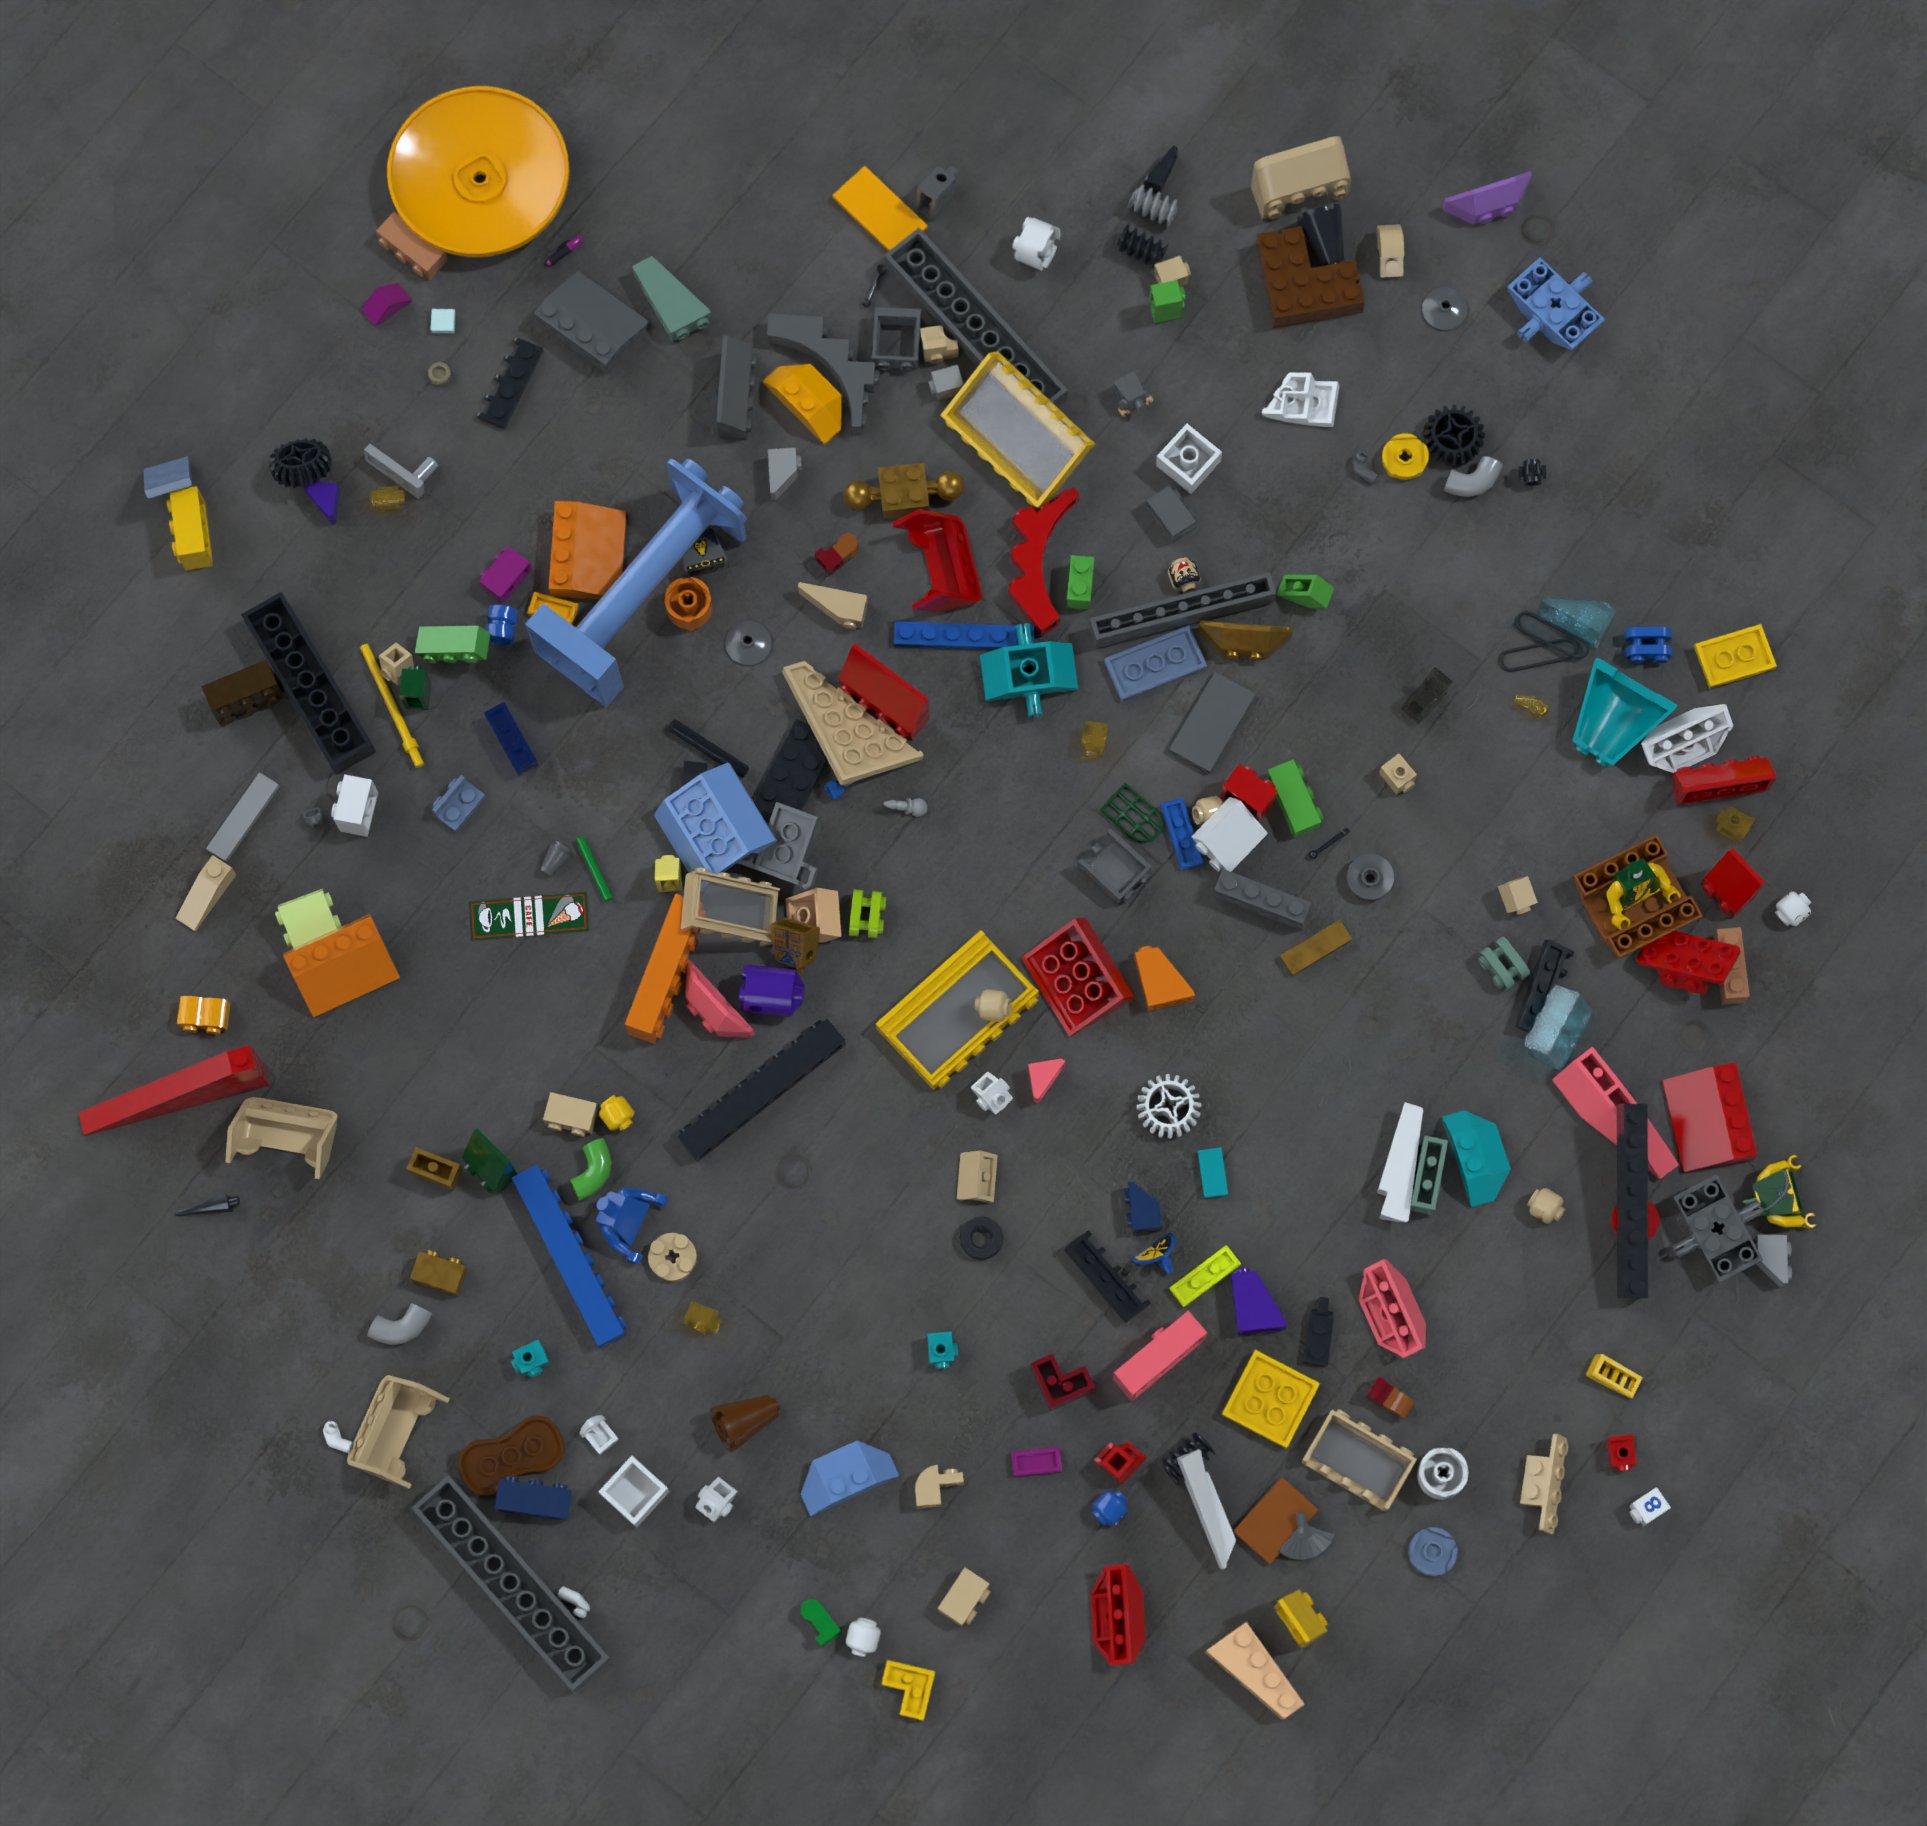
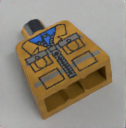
(794, 943)

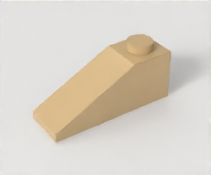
(840, 605)
(205, 892)

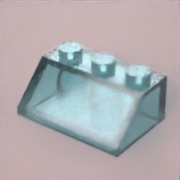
(1558, 1028)

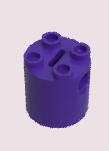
(771, 990)

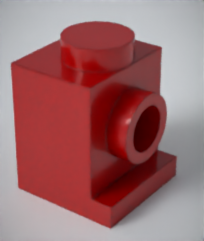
(1616, 1443)

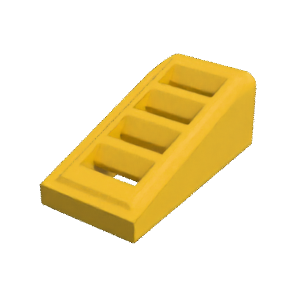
(1593, 1373)

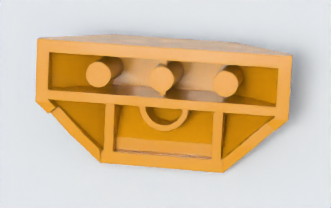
(808, 398)

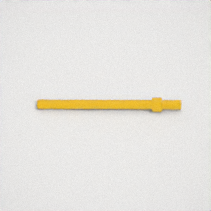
(409, 743)

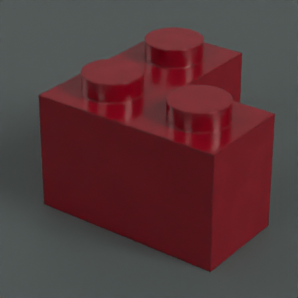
(1061, 1388)

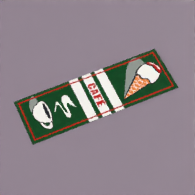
(528, 916)

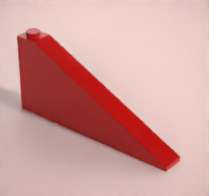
(201, 1083)

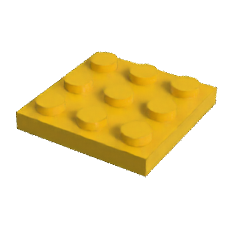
(1270, 1399)

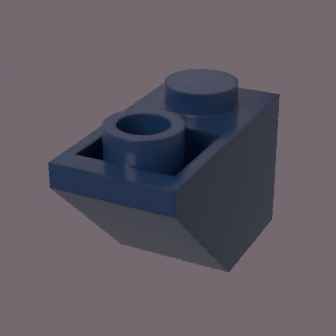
(1144, 1210)

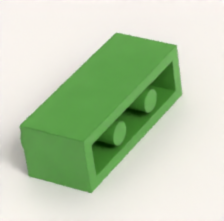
(452, 643)
(1295, 798)

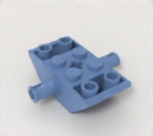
(1540, 290)

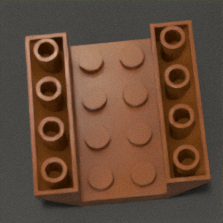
(1648, 918)

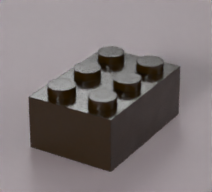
(243, 692)

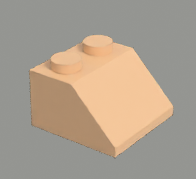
(817, 908)

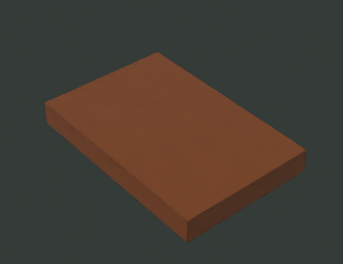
(1274, 1520)

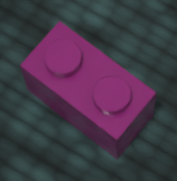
(504, 574)

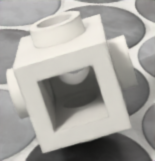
(991, 1093)
(712, 1503)

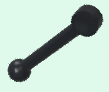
(880, 271)
(1314, 853)

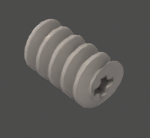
(1153, 205)

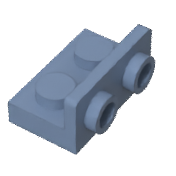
(457, 803)

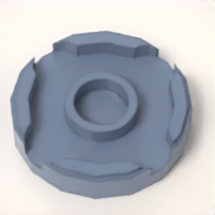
(1432, 1551)

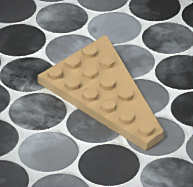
(847, 734)

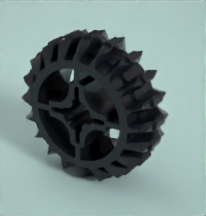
(1470, 427)
(300, 463)

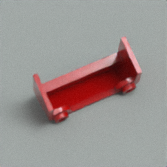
(947, 559)

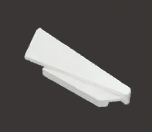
(1400, 1166)

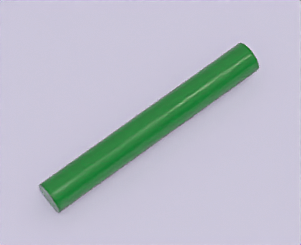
(594, 869)

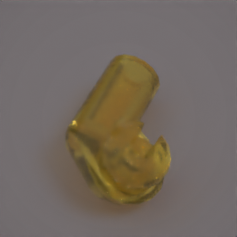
(1534, 704)

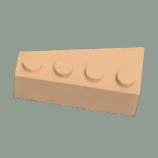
(1252, 1666)

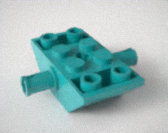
(1005, 668)

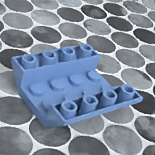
(713, 821)

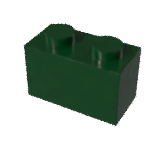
(415, 688)

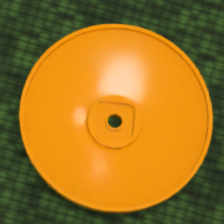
(469, 136)

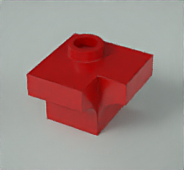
(1120, 1461)

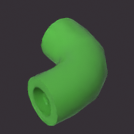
(597, 1170)

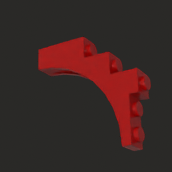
(1035, 530)

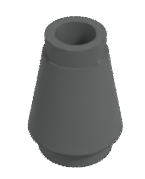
(555, 858)

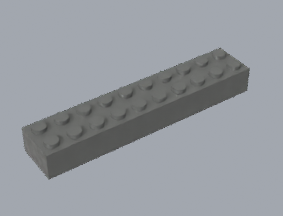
(964, 312)
(511, 1584)

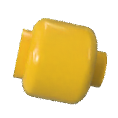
(616, 1113)

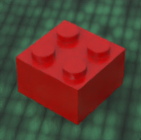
(1252, 791)

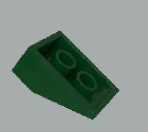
(488, 1163)

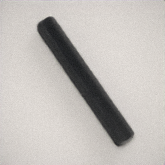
(707, 747)

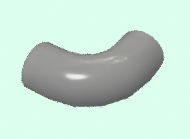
(1475, 483)
(402, 1330)

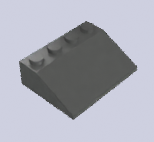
(590, 321)

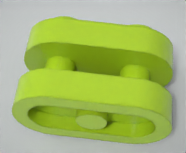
(874, 925)

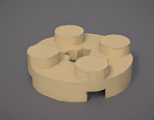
(684, 1263)

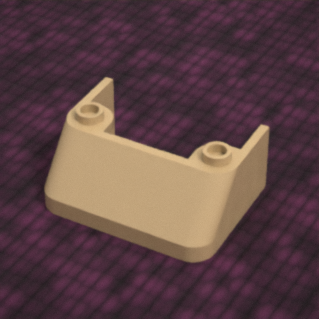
(283, 1128)
(389, 1426)

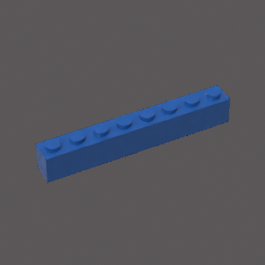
(568, 1256)

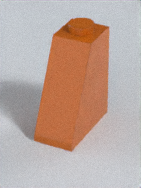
(1160, 980)

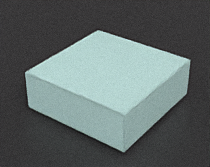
(443, 321)

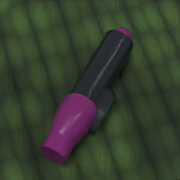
(564, 249)

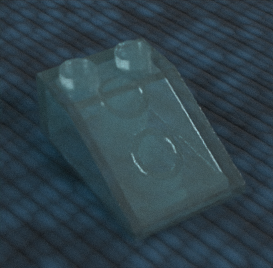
(1579, 616)

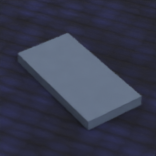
(1155, 663)

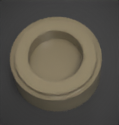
(439, 374)

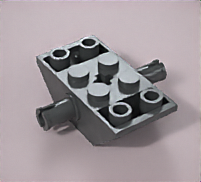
(1703, 1208)

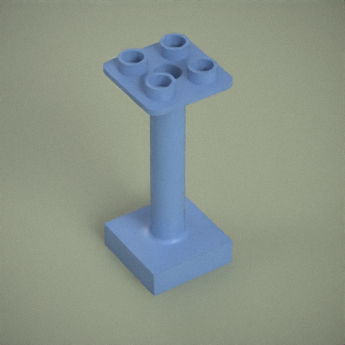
(580, 650)

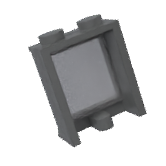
(1115, 867)

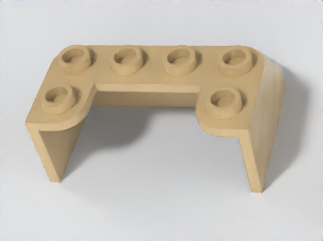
(1300, 174)

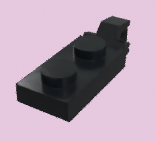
(1319, 1334)

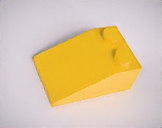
(1300, 1618)

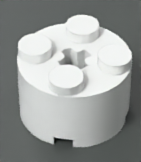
(1036, 243)
(1456, 1474)

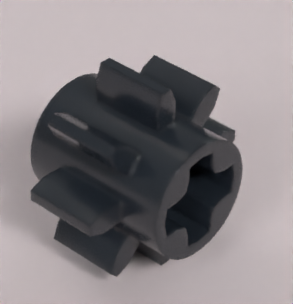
(1532, 472)

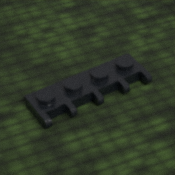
(512, 384)
(1542, 982)
(1105, 1277)

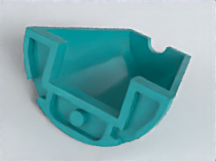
(1616, 714)

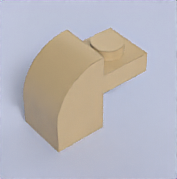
(1391, 250)
(929, 1485)

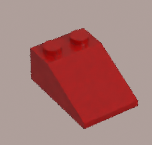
(1732, 883)

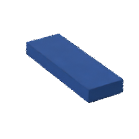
(1181, 834)

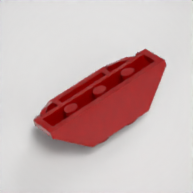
(1118, 1615)

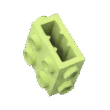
(307, 918)

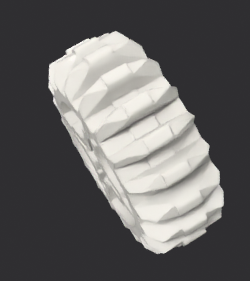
(1159, 1111)

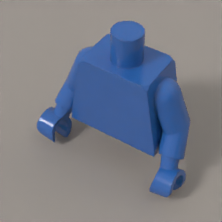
(622, 1216)

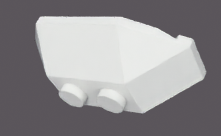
(1687, 738)

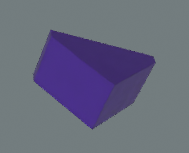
(325, 497)

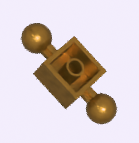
(903, 490)

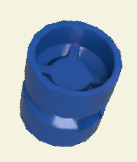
(501, 621)

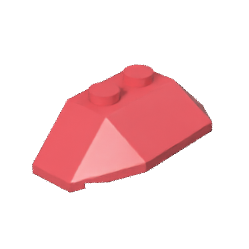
(713, 1007)
(1392, 1309)

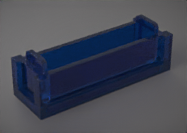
(511, 738)

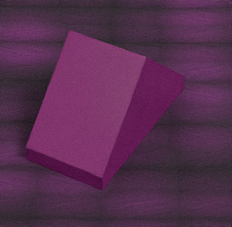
(385, 302)

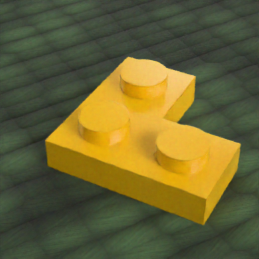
(916, 1684)

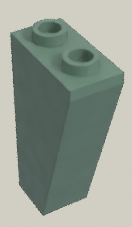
(671, 300)

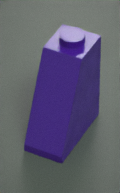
(1254, 1305)

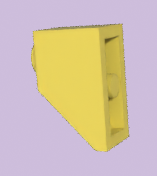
(668, 874)

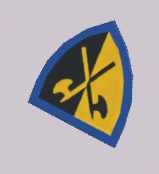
(1158, 1252)

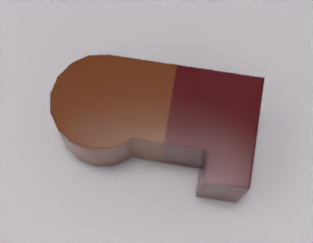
(838, 554)
(1390, 1398)

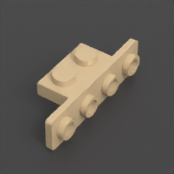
(1543, 1482)

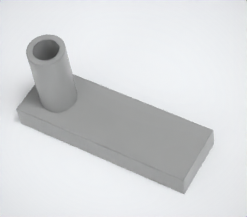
(411, 482)

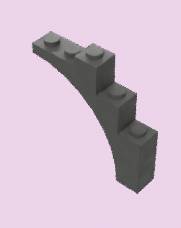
(811, 337)

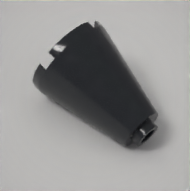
(1324, 233)

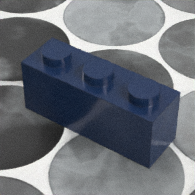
(533, 1498)

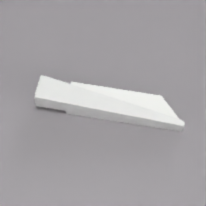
(1207, 1506)

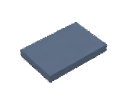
(167, 477)

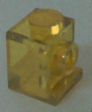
(1095, 739)
(1734, 831)
(702, 1318)

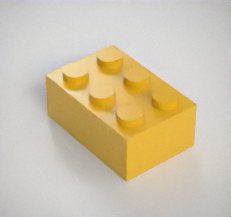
(190, 528)

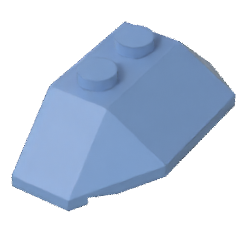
(845, 1475)

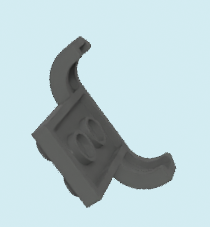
(788, 855)

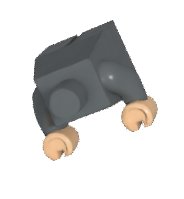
(1131, 394)

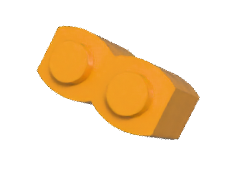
(203, 1013)

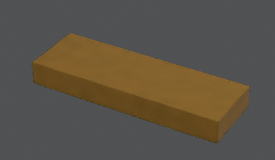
(1316, 948)

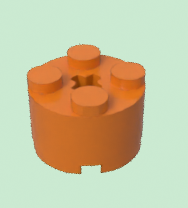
(688, 590)

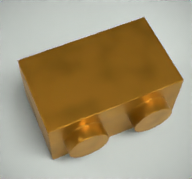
(434, 1169)
(439, 1273)

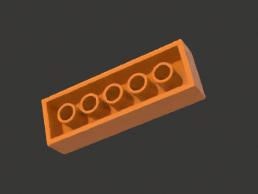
(662, 976)

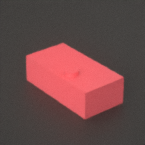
(1160, 1355)

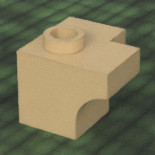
(937, 345)

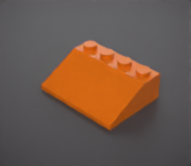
(586, 550)
(341, 965)

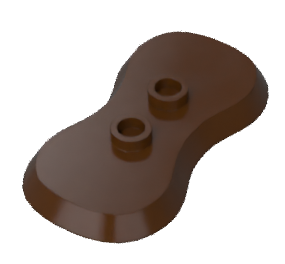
(528, 1448)

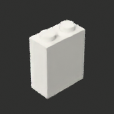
(1229, 835)

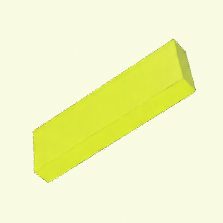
(1205, 1276)

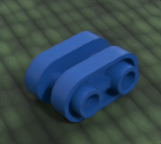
(1639, 653)

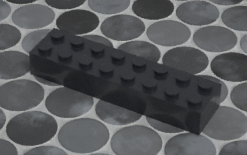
(308, 683)

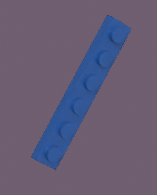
(956, 635)

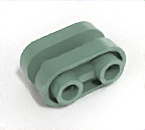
(1490, 961)

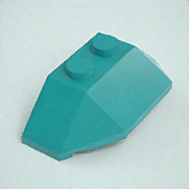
(1477, 1155)

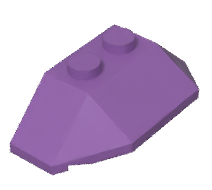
(1489, 201)

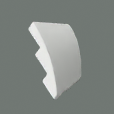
(1304, 401)

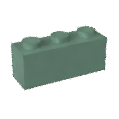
(1428, 1175)

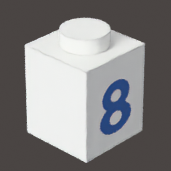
(1649, 1507)

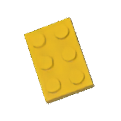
(1735, 656)

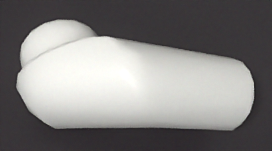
(334, 1439)
(575, 1598)

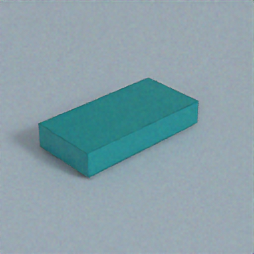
(1212, 1173)

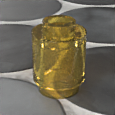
(387, 498)

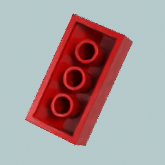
(1722, 780)

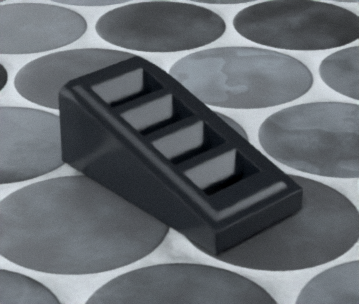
(1159, 174)

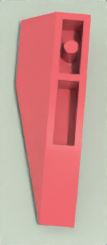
(1595, 1095)

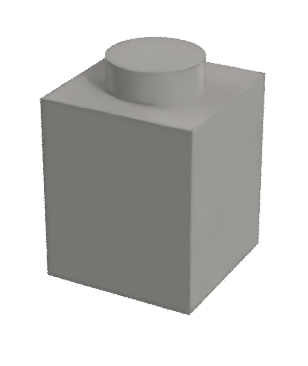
(945, 382)

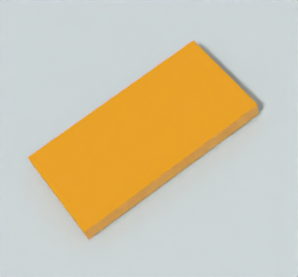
(877, 209)

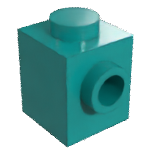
(941, 1350)
(530, 1359)

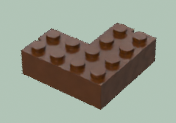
(1300, 292)

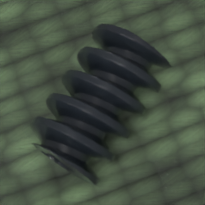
(1141, 246)
(1172, 1466)

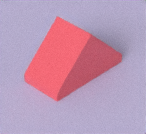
(1043, 1075)

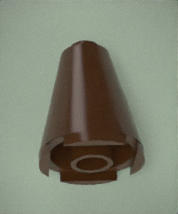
(743, 1419)

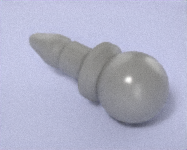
(916, 807)

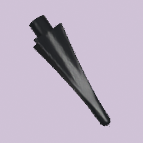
(218, 1204)

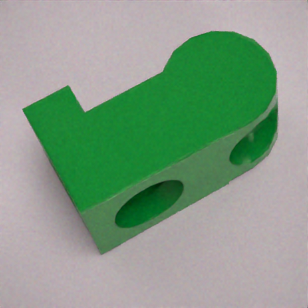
(814, 1613)

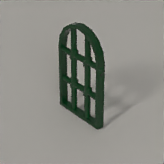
(1132, 806)

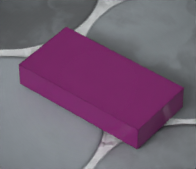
(1036, 1462)

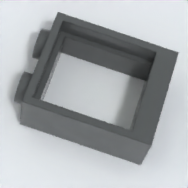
(896, 316)

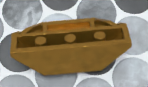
(1244, 640)

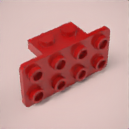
(1689, 961)

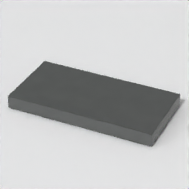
(1212, 722)

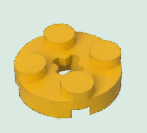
(1397, 467)

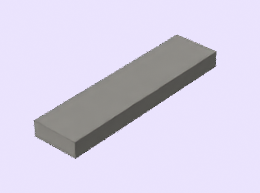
(242, 817)

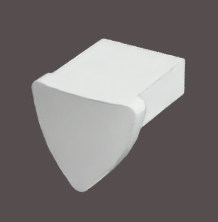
(598, 1433)

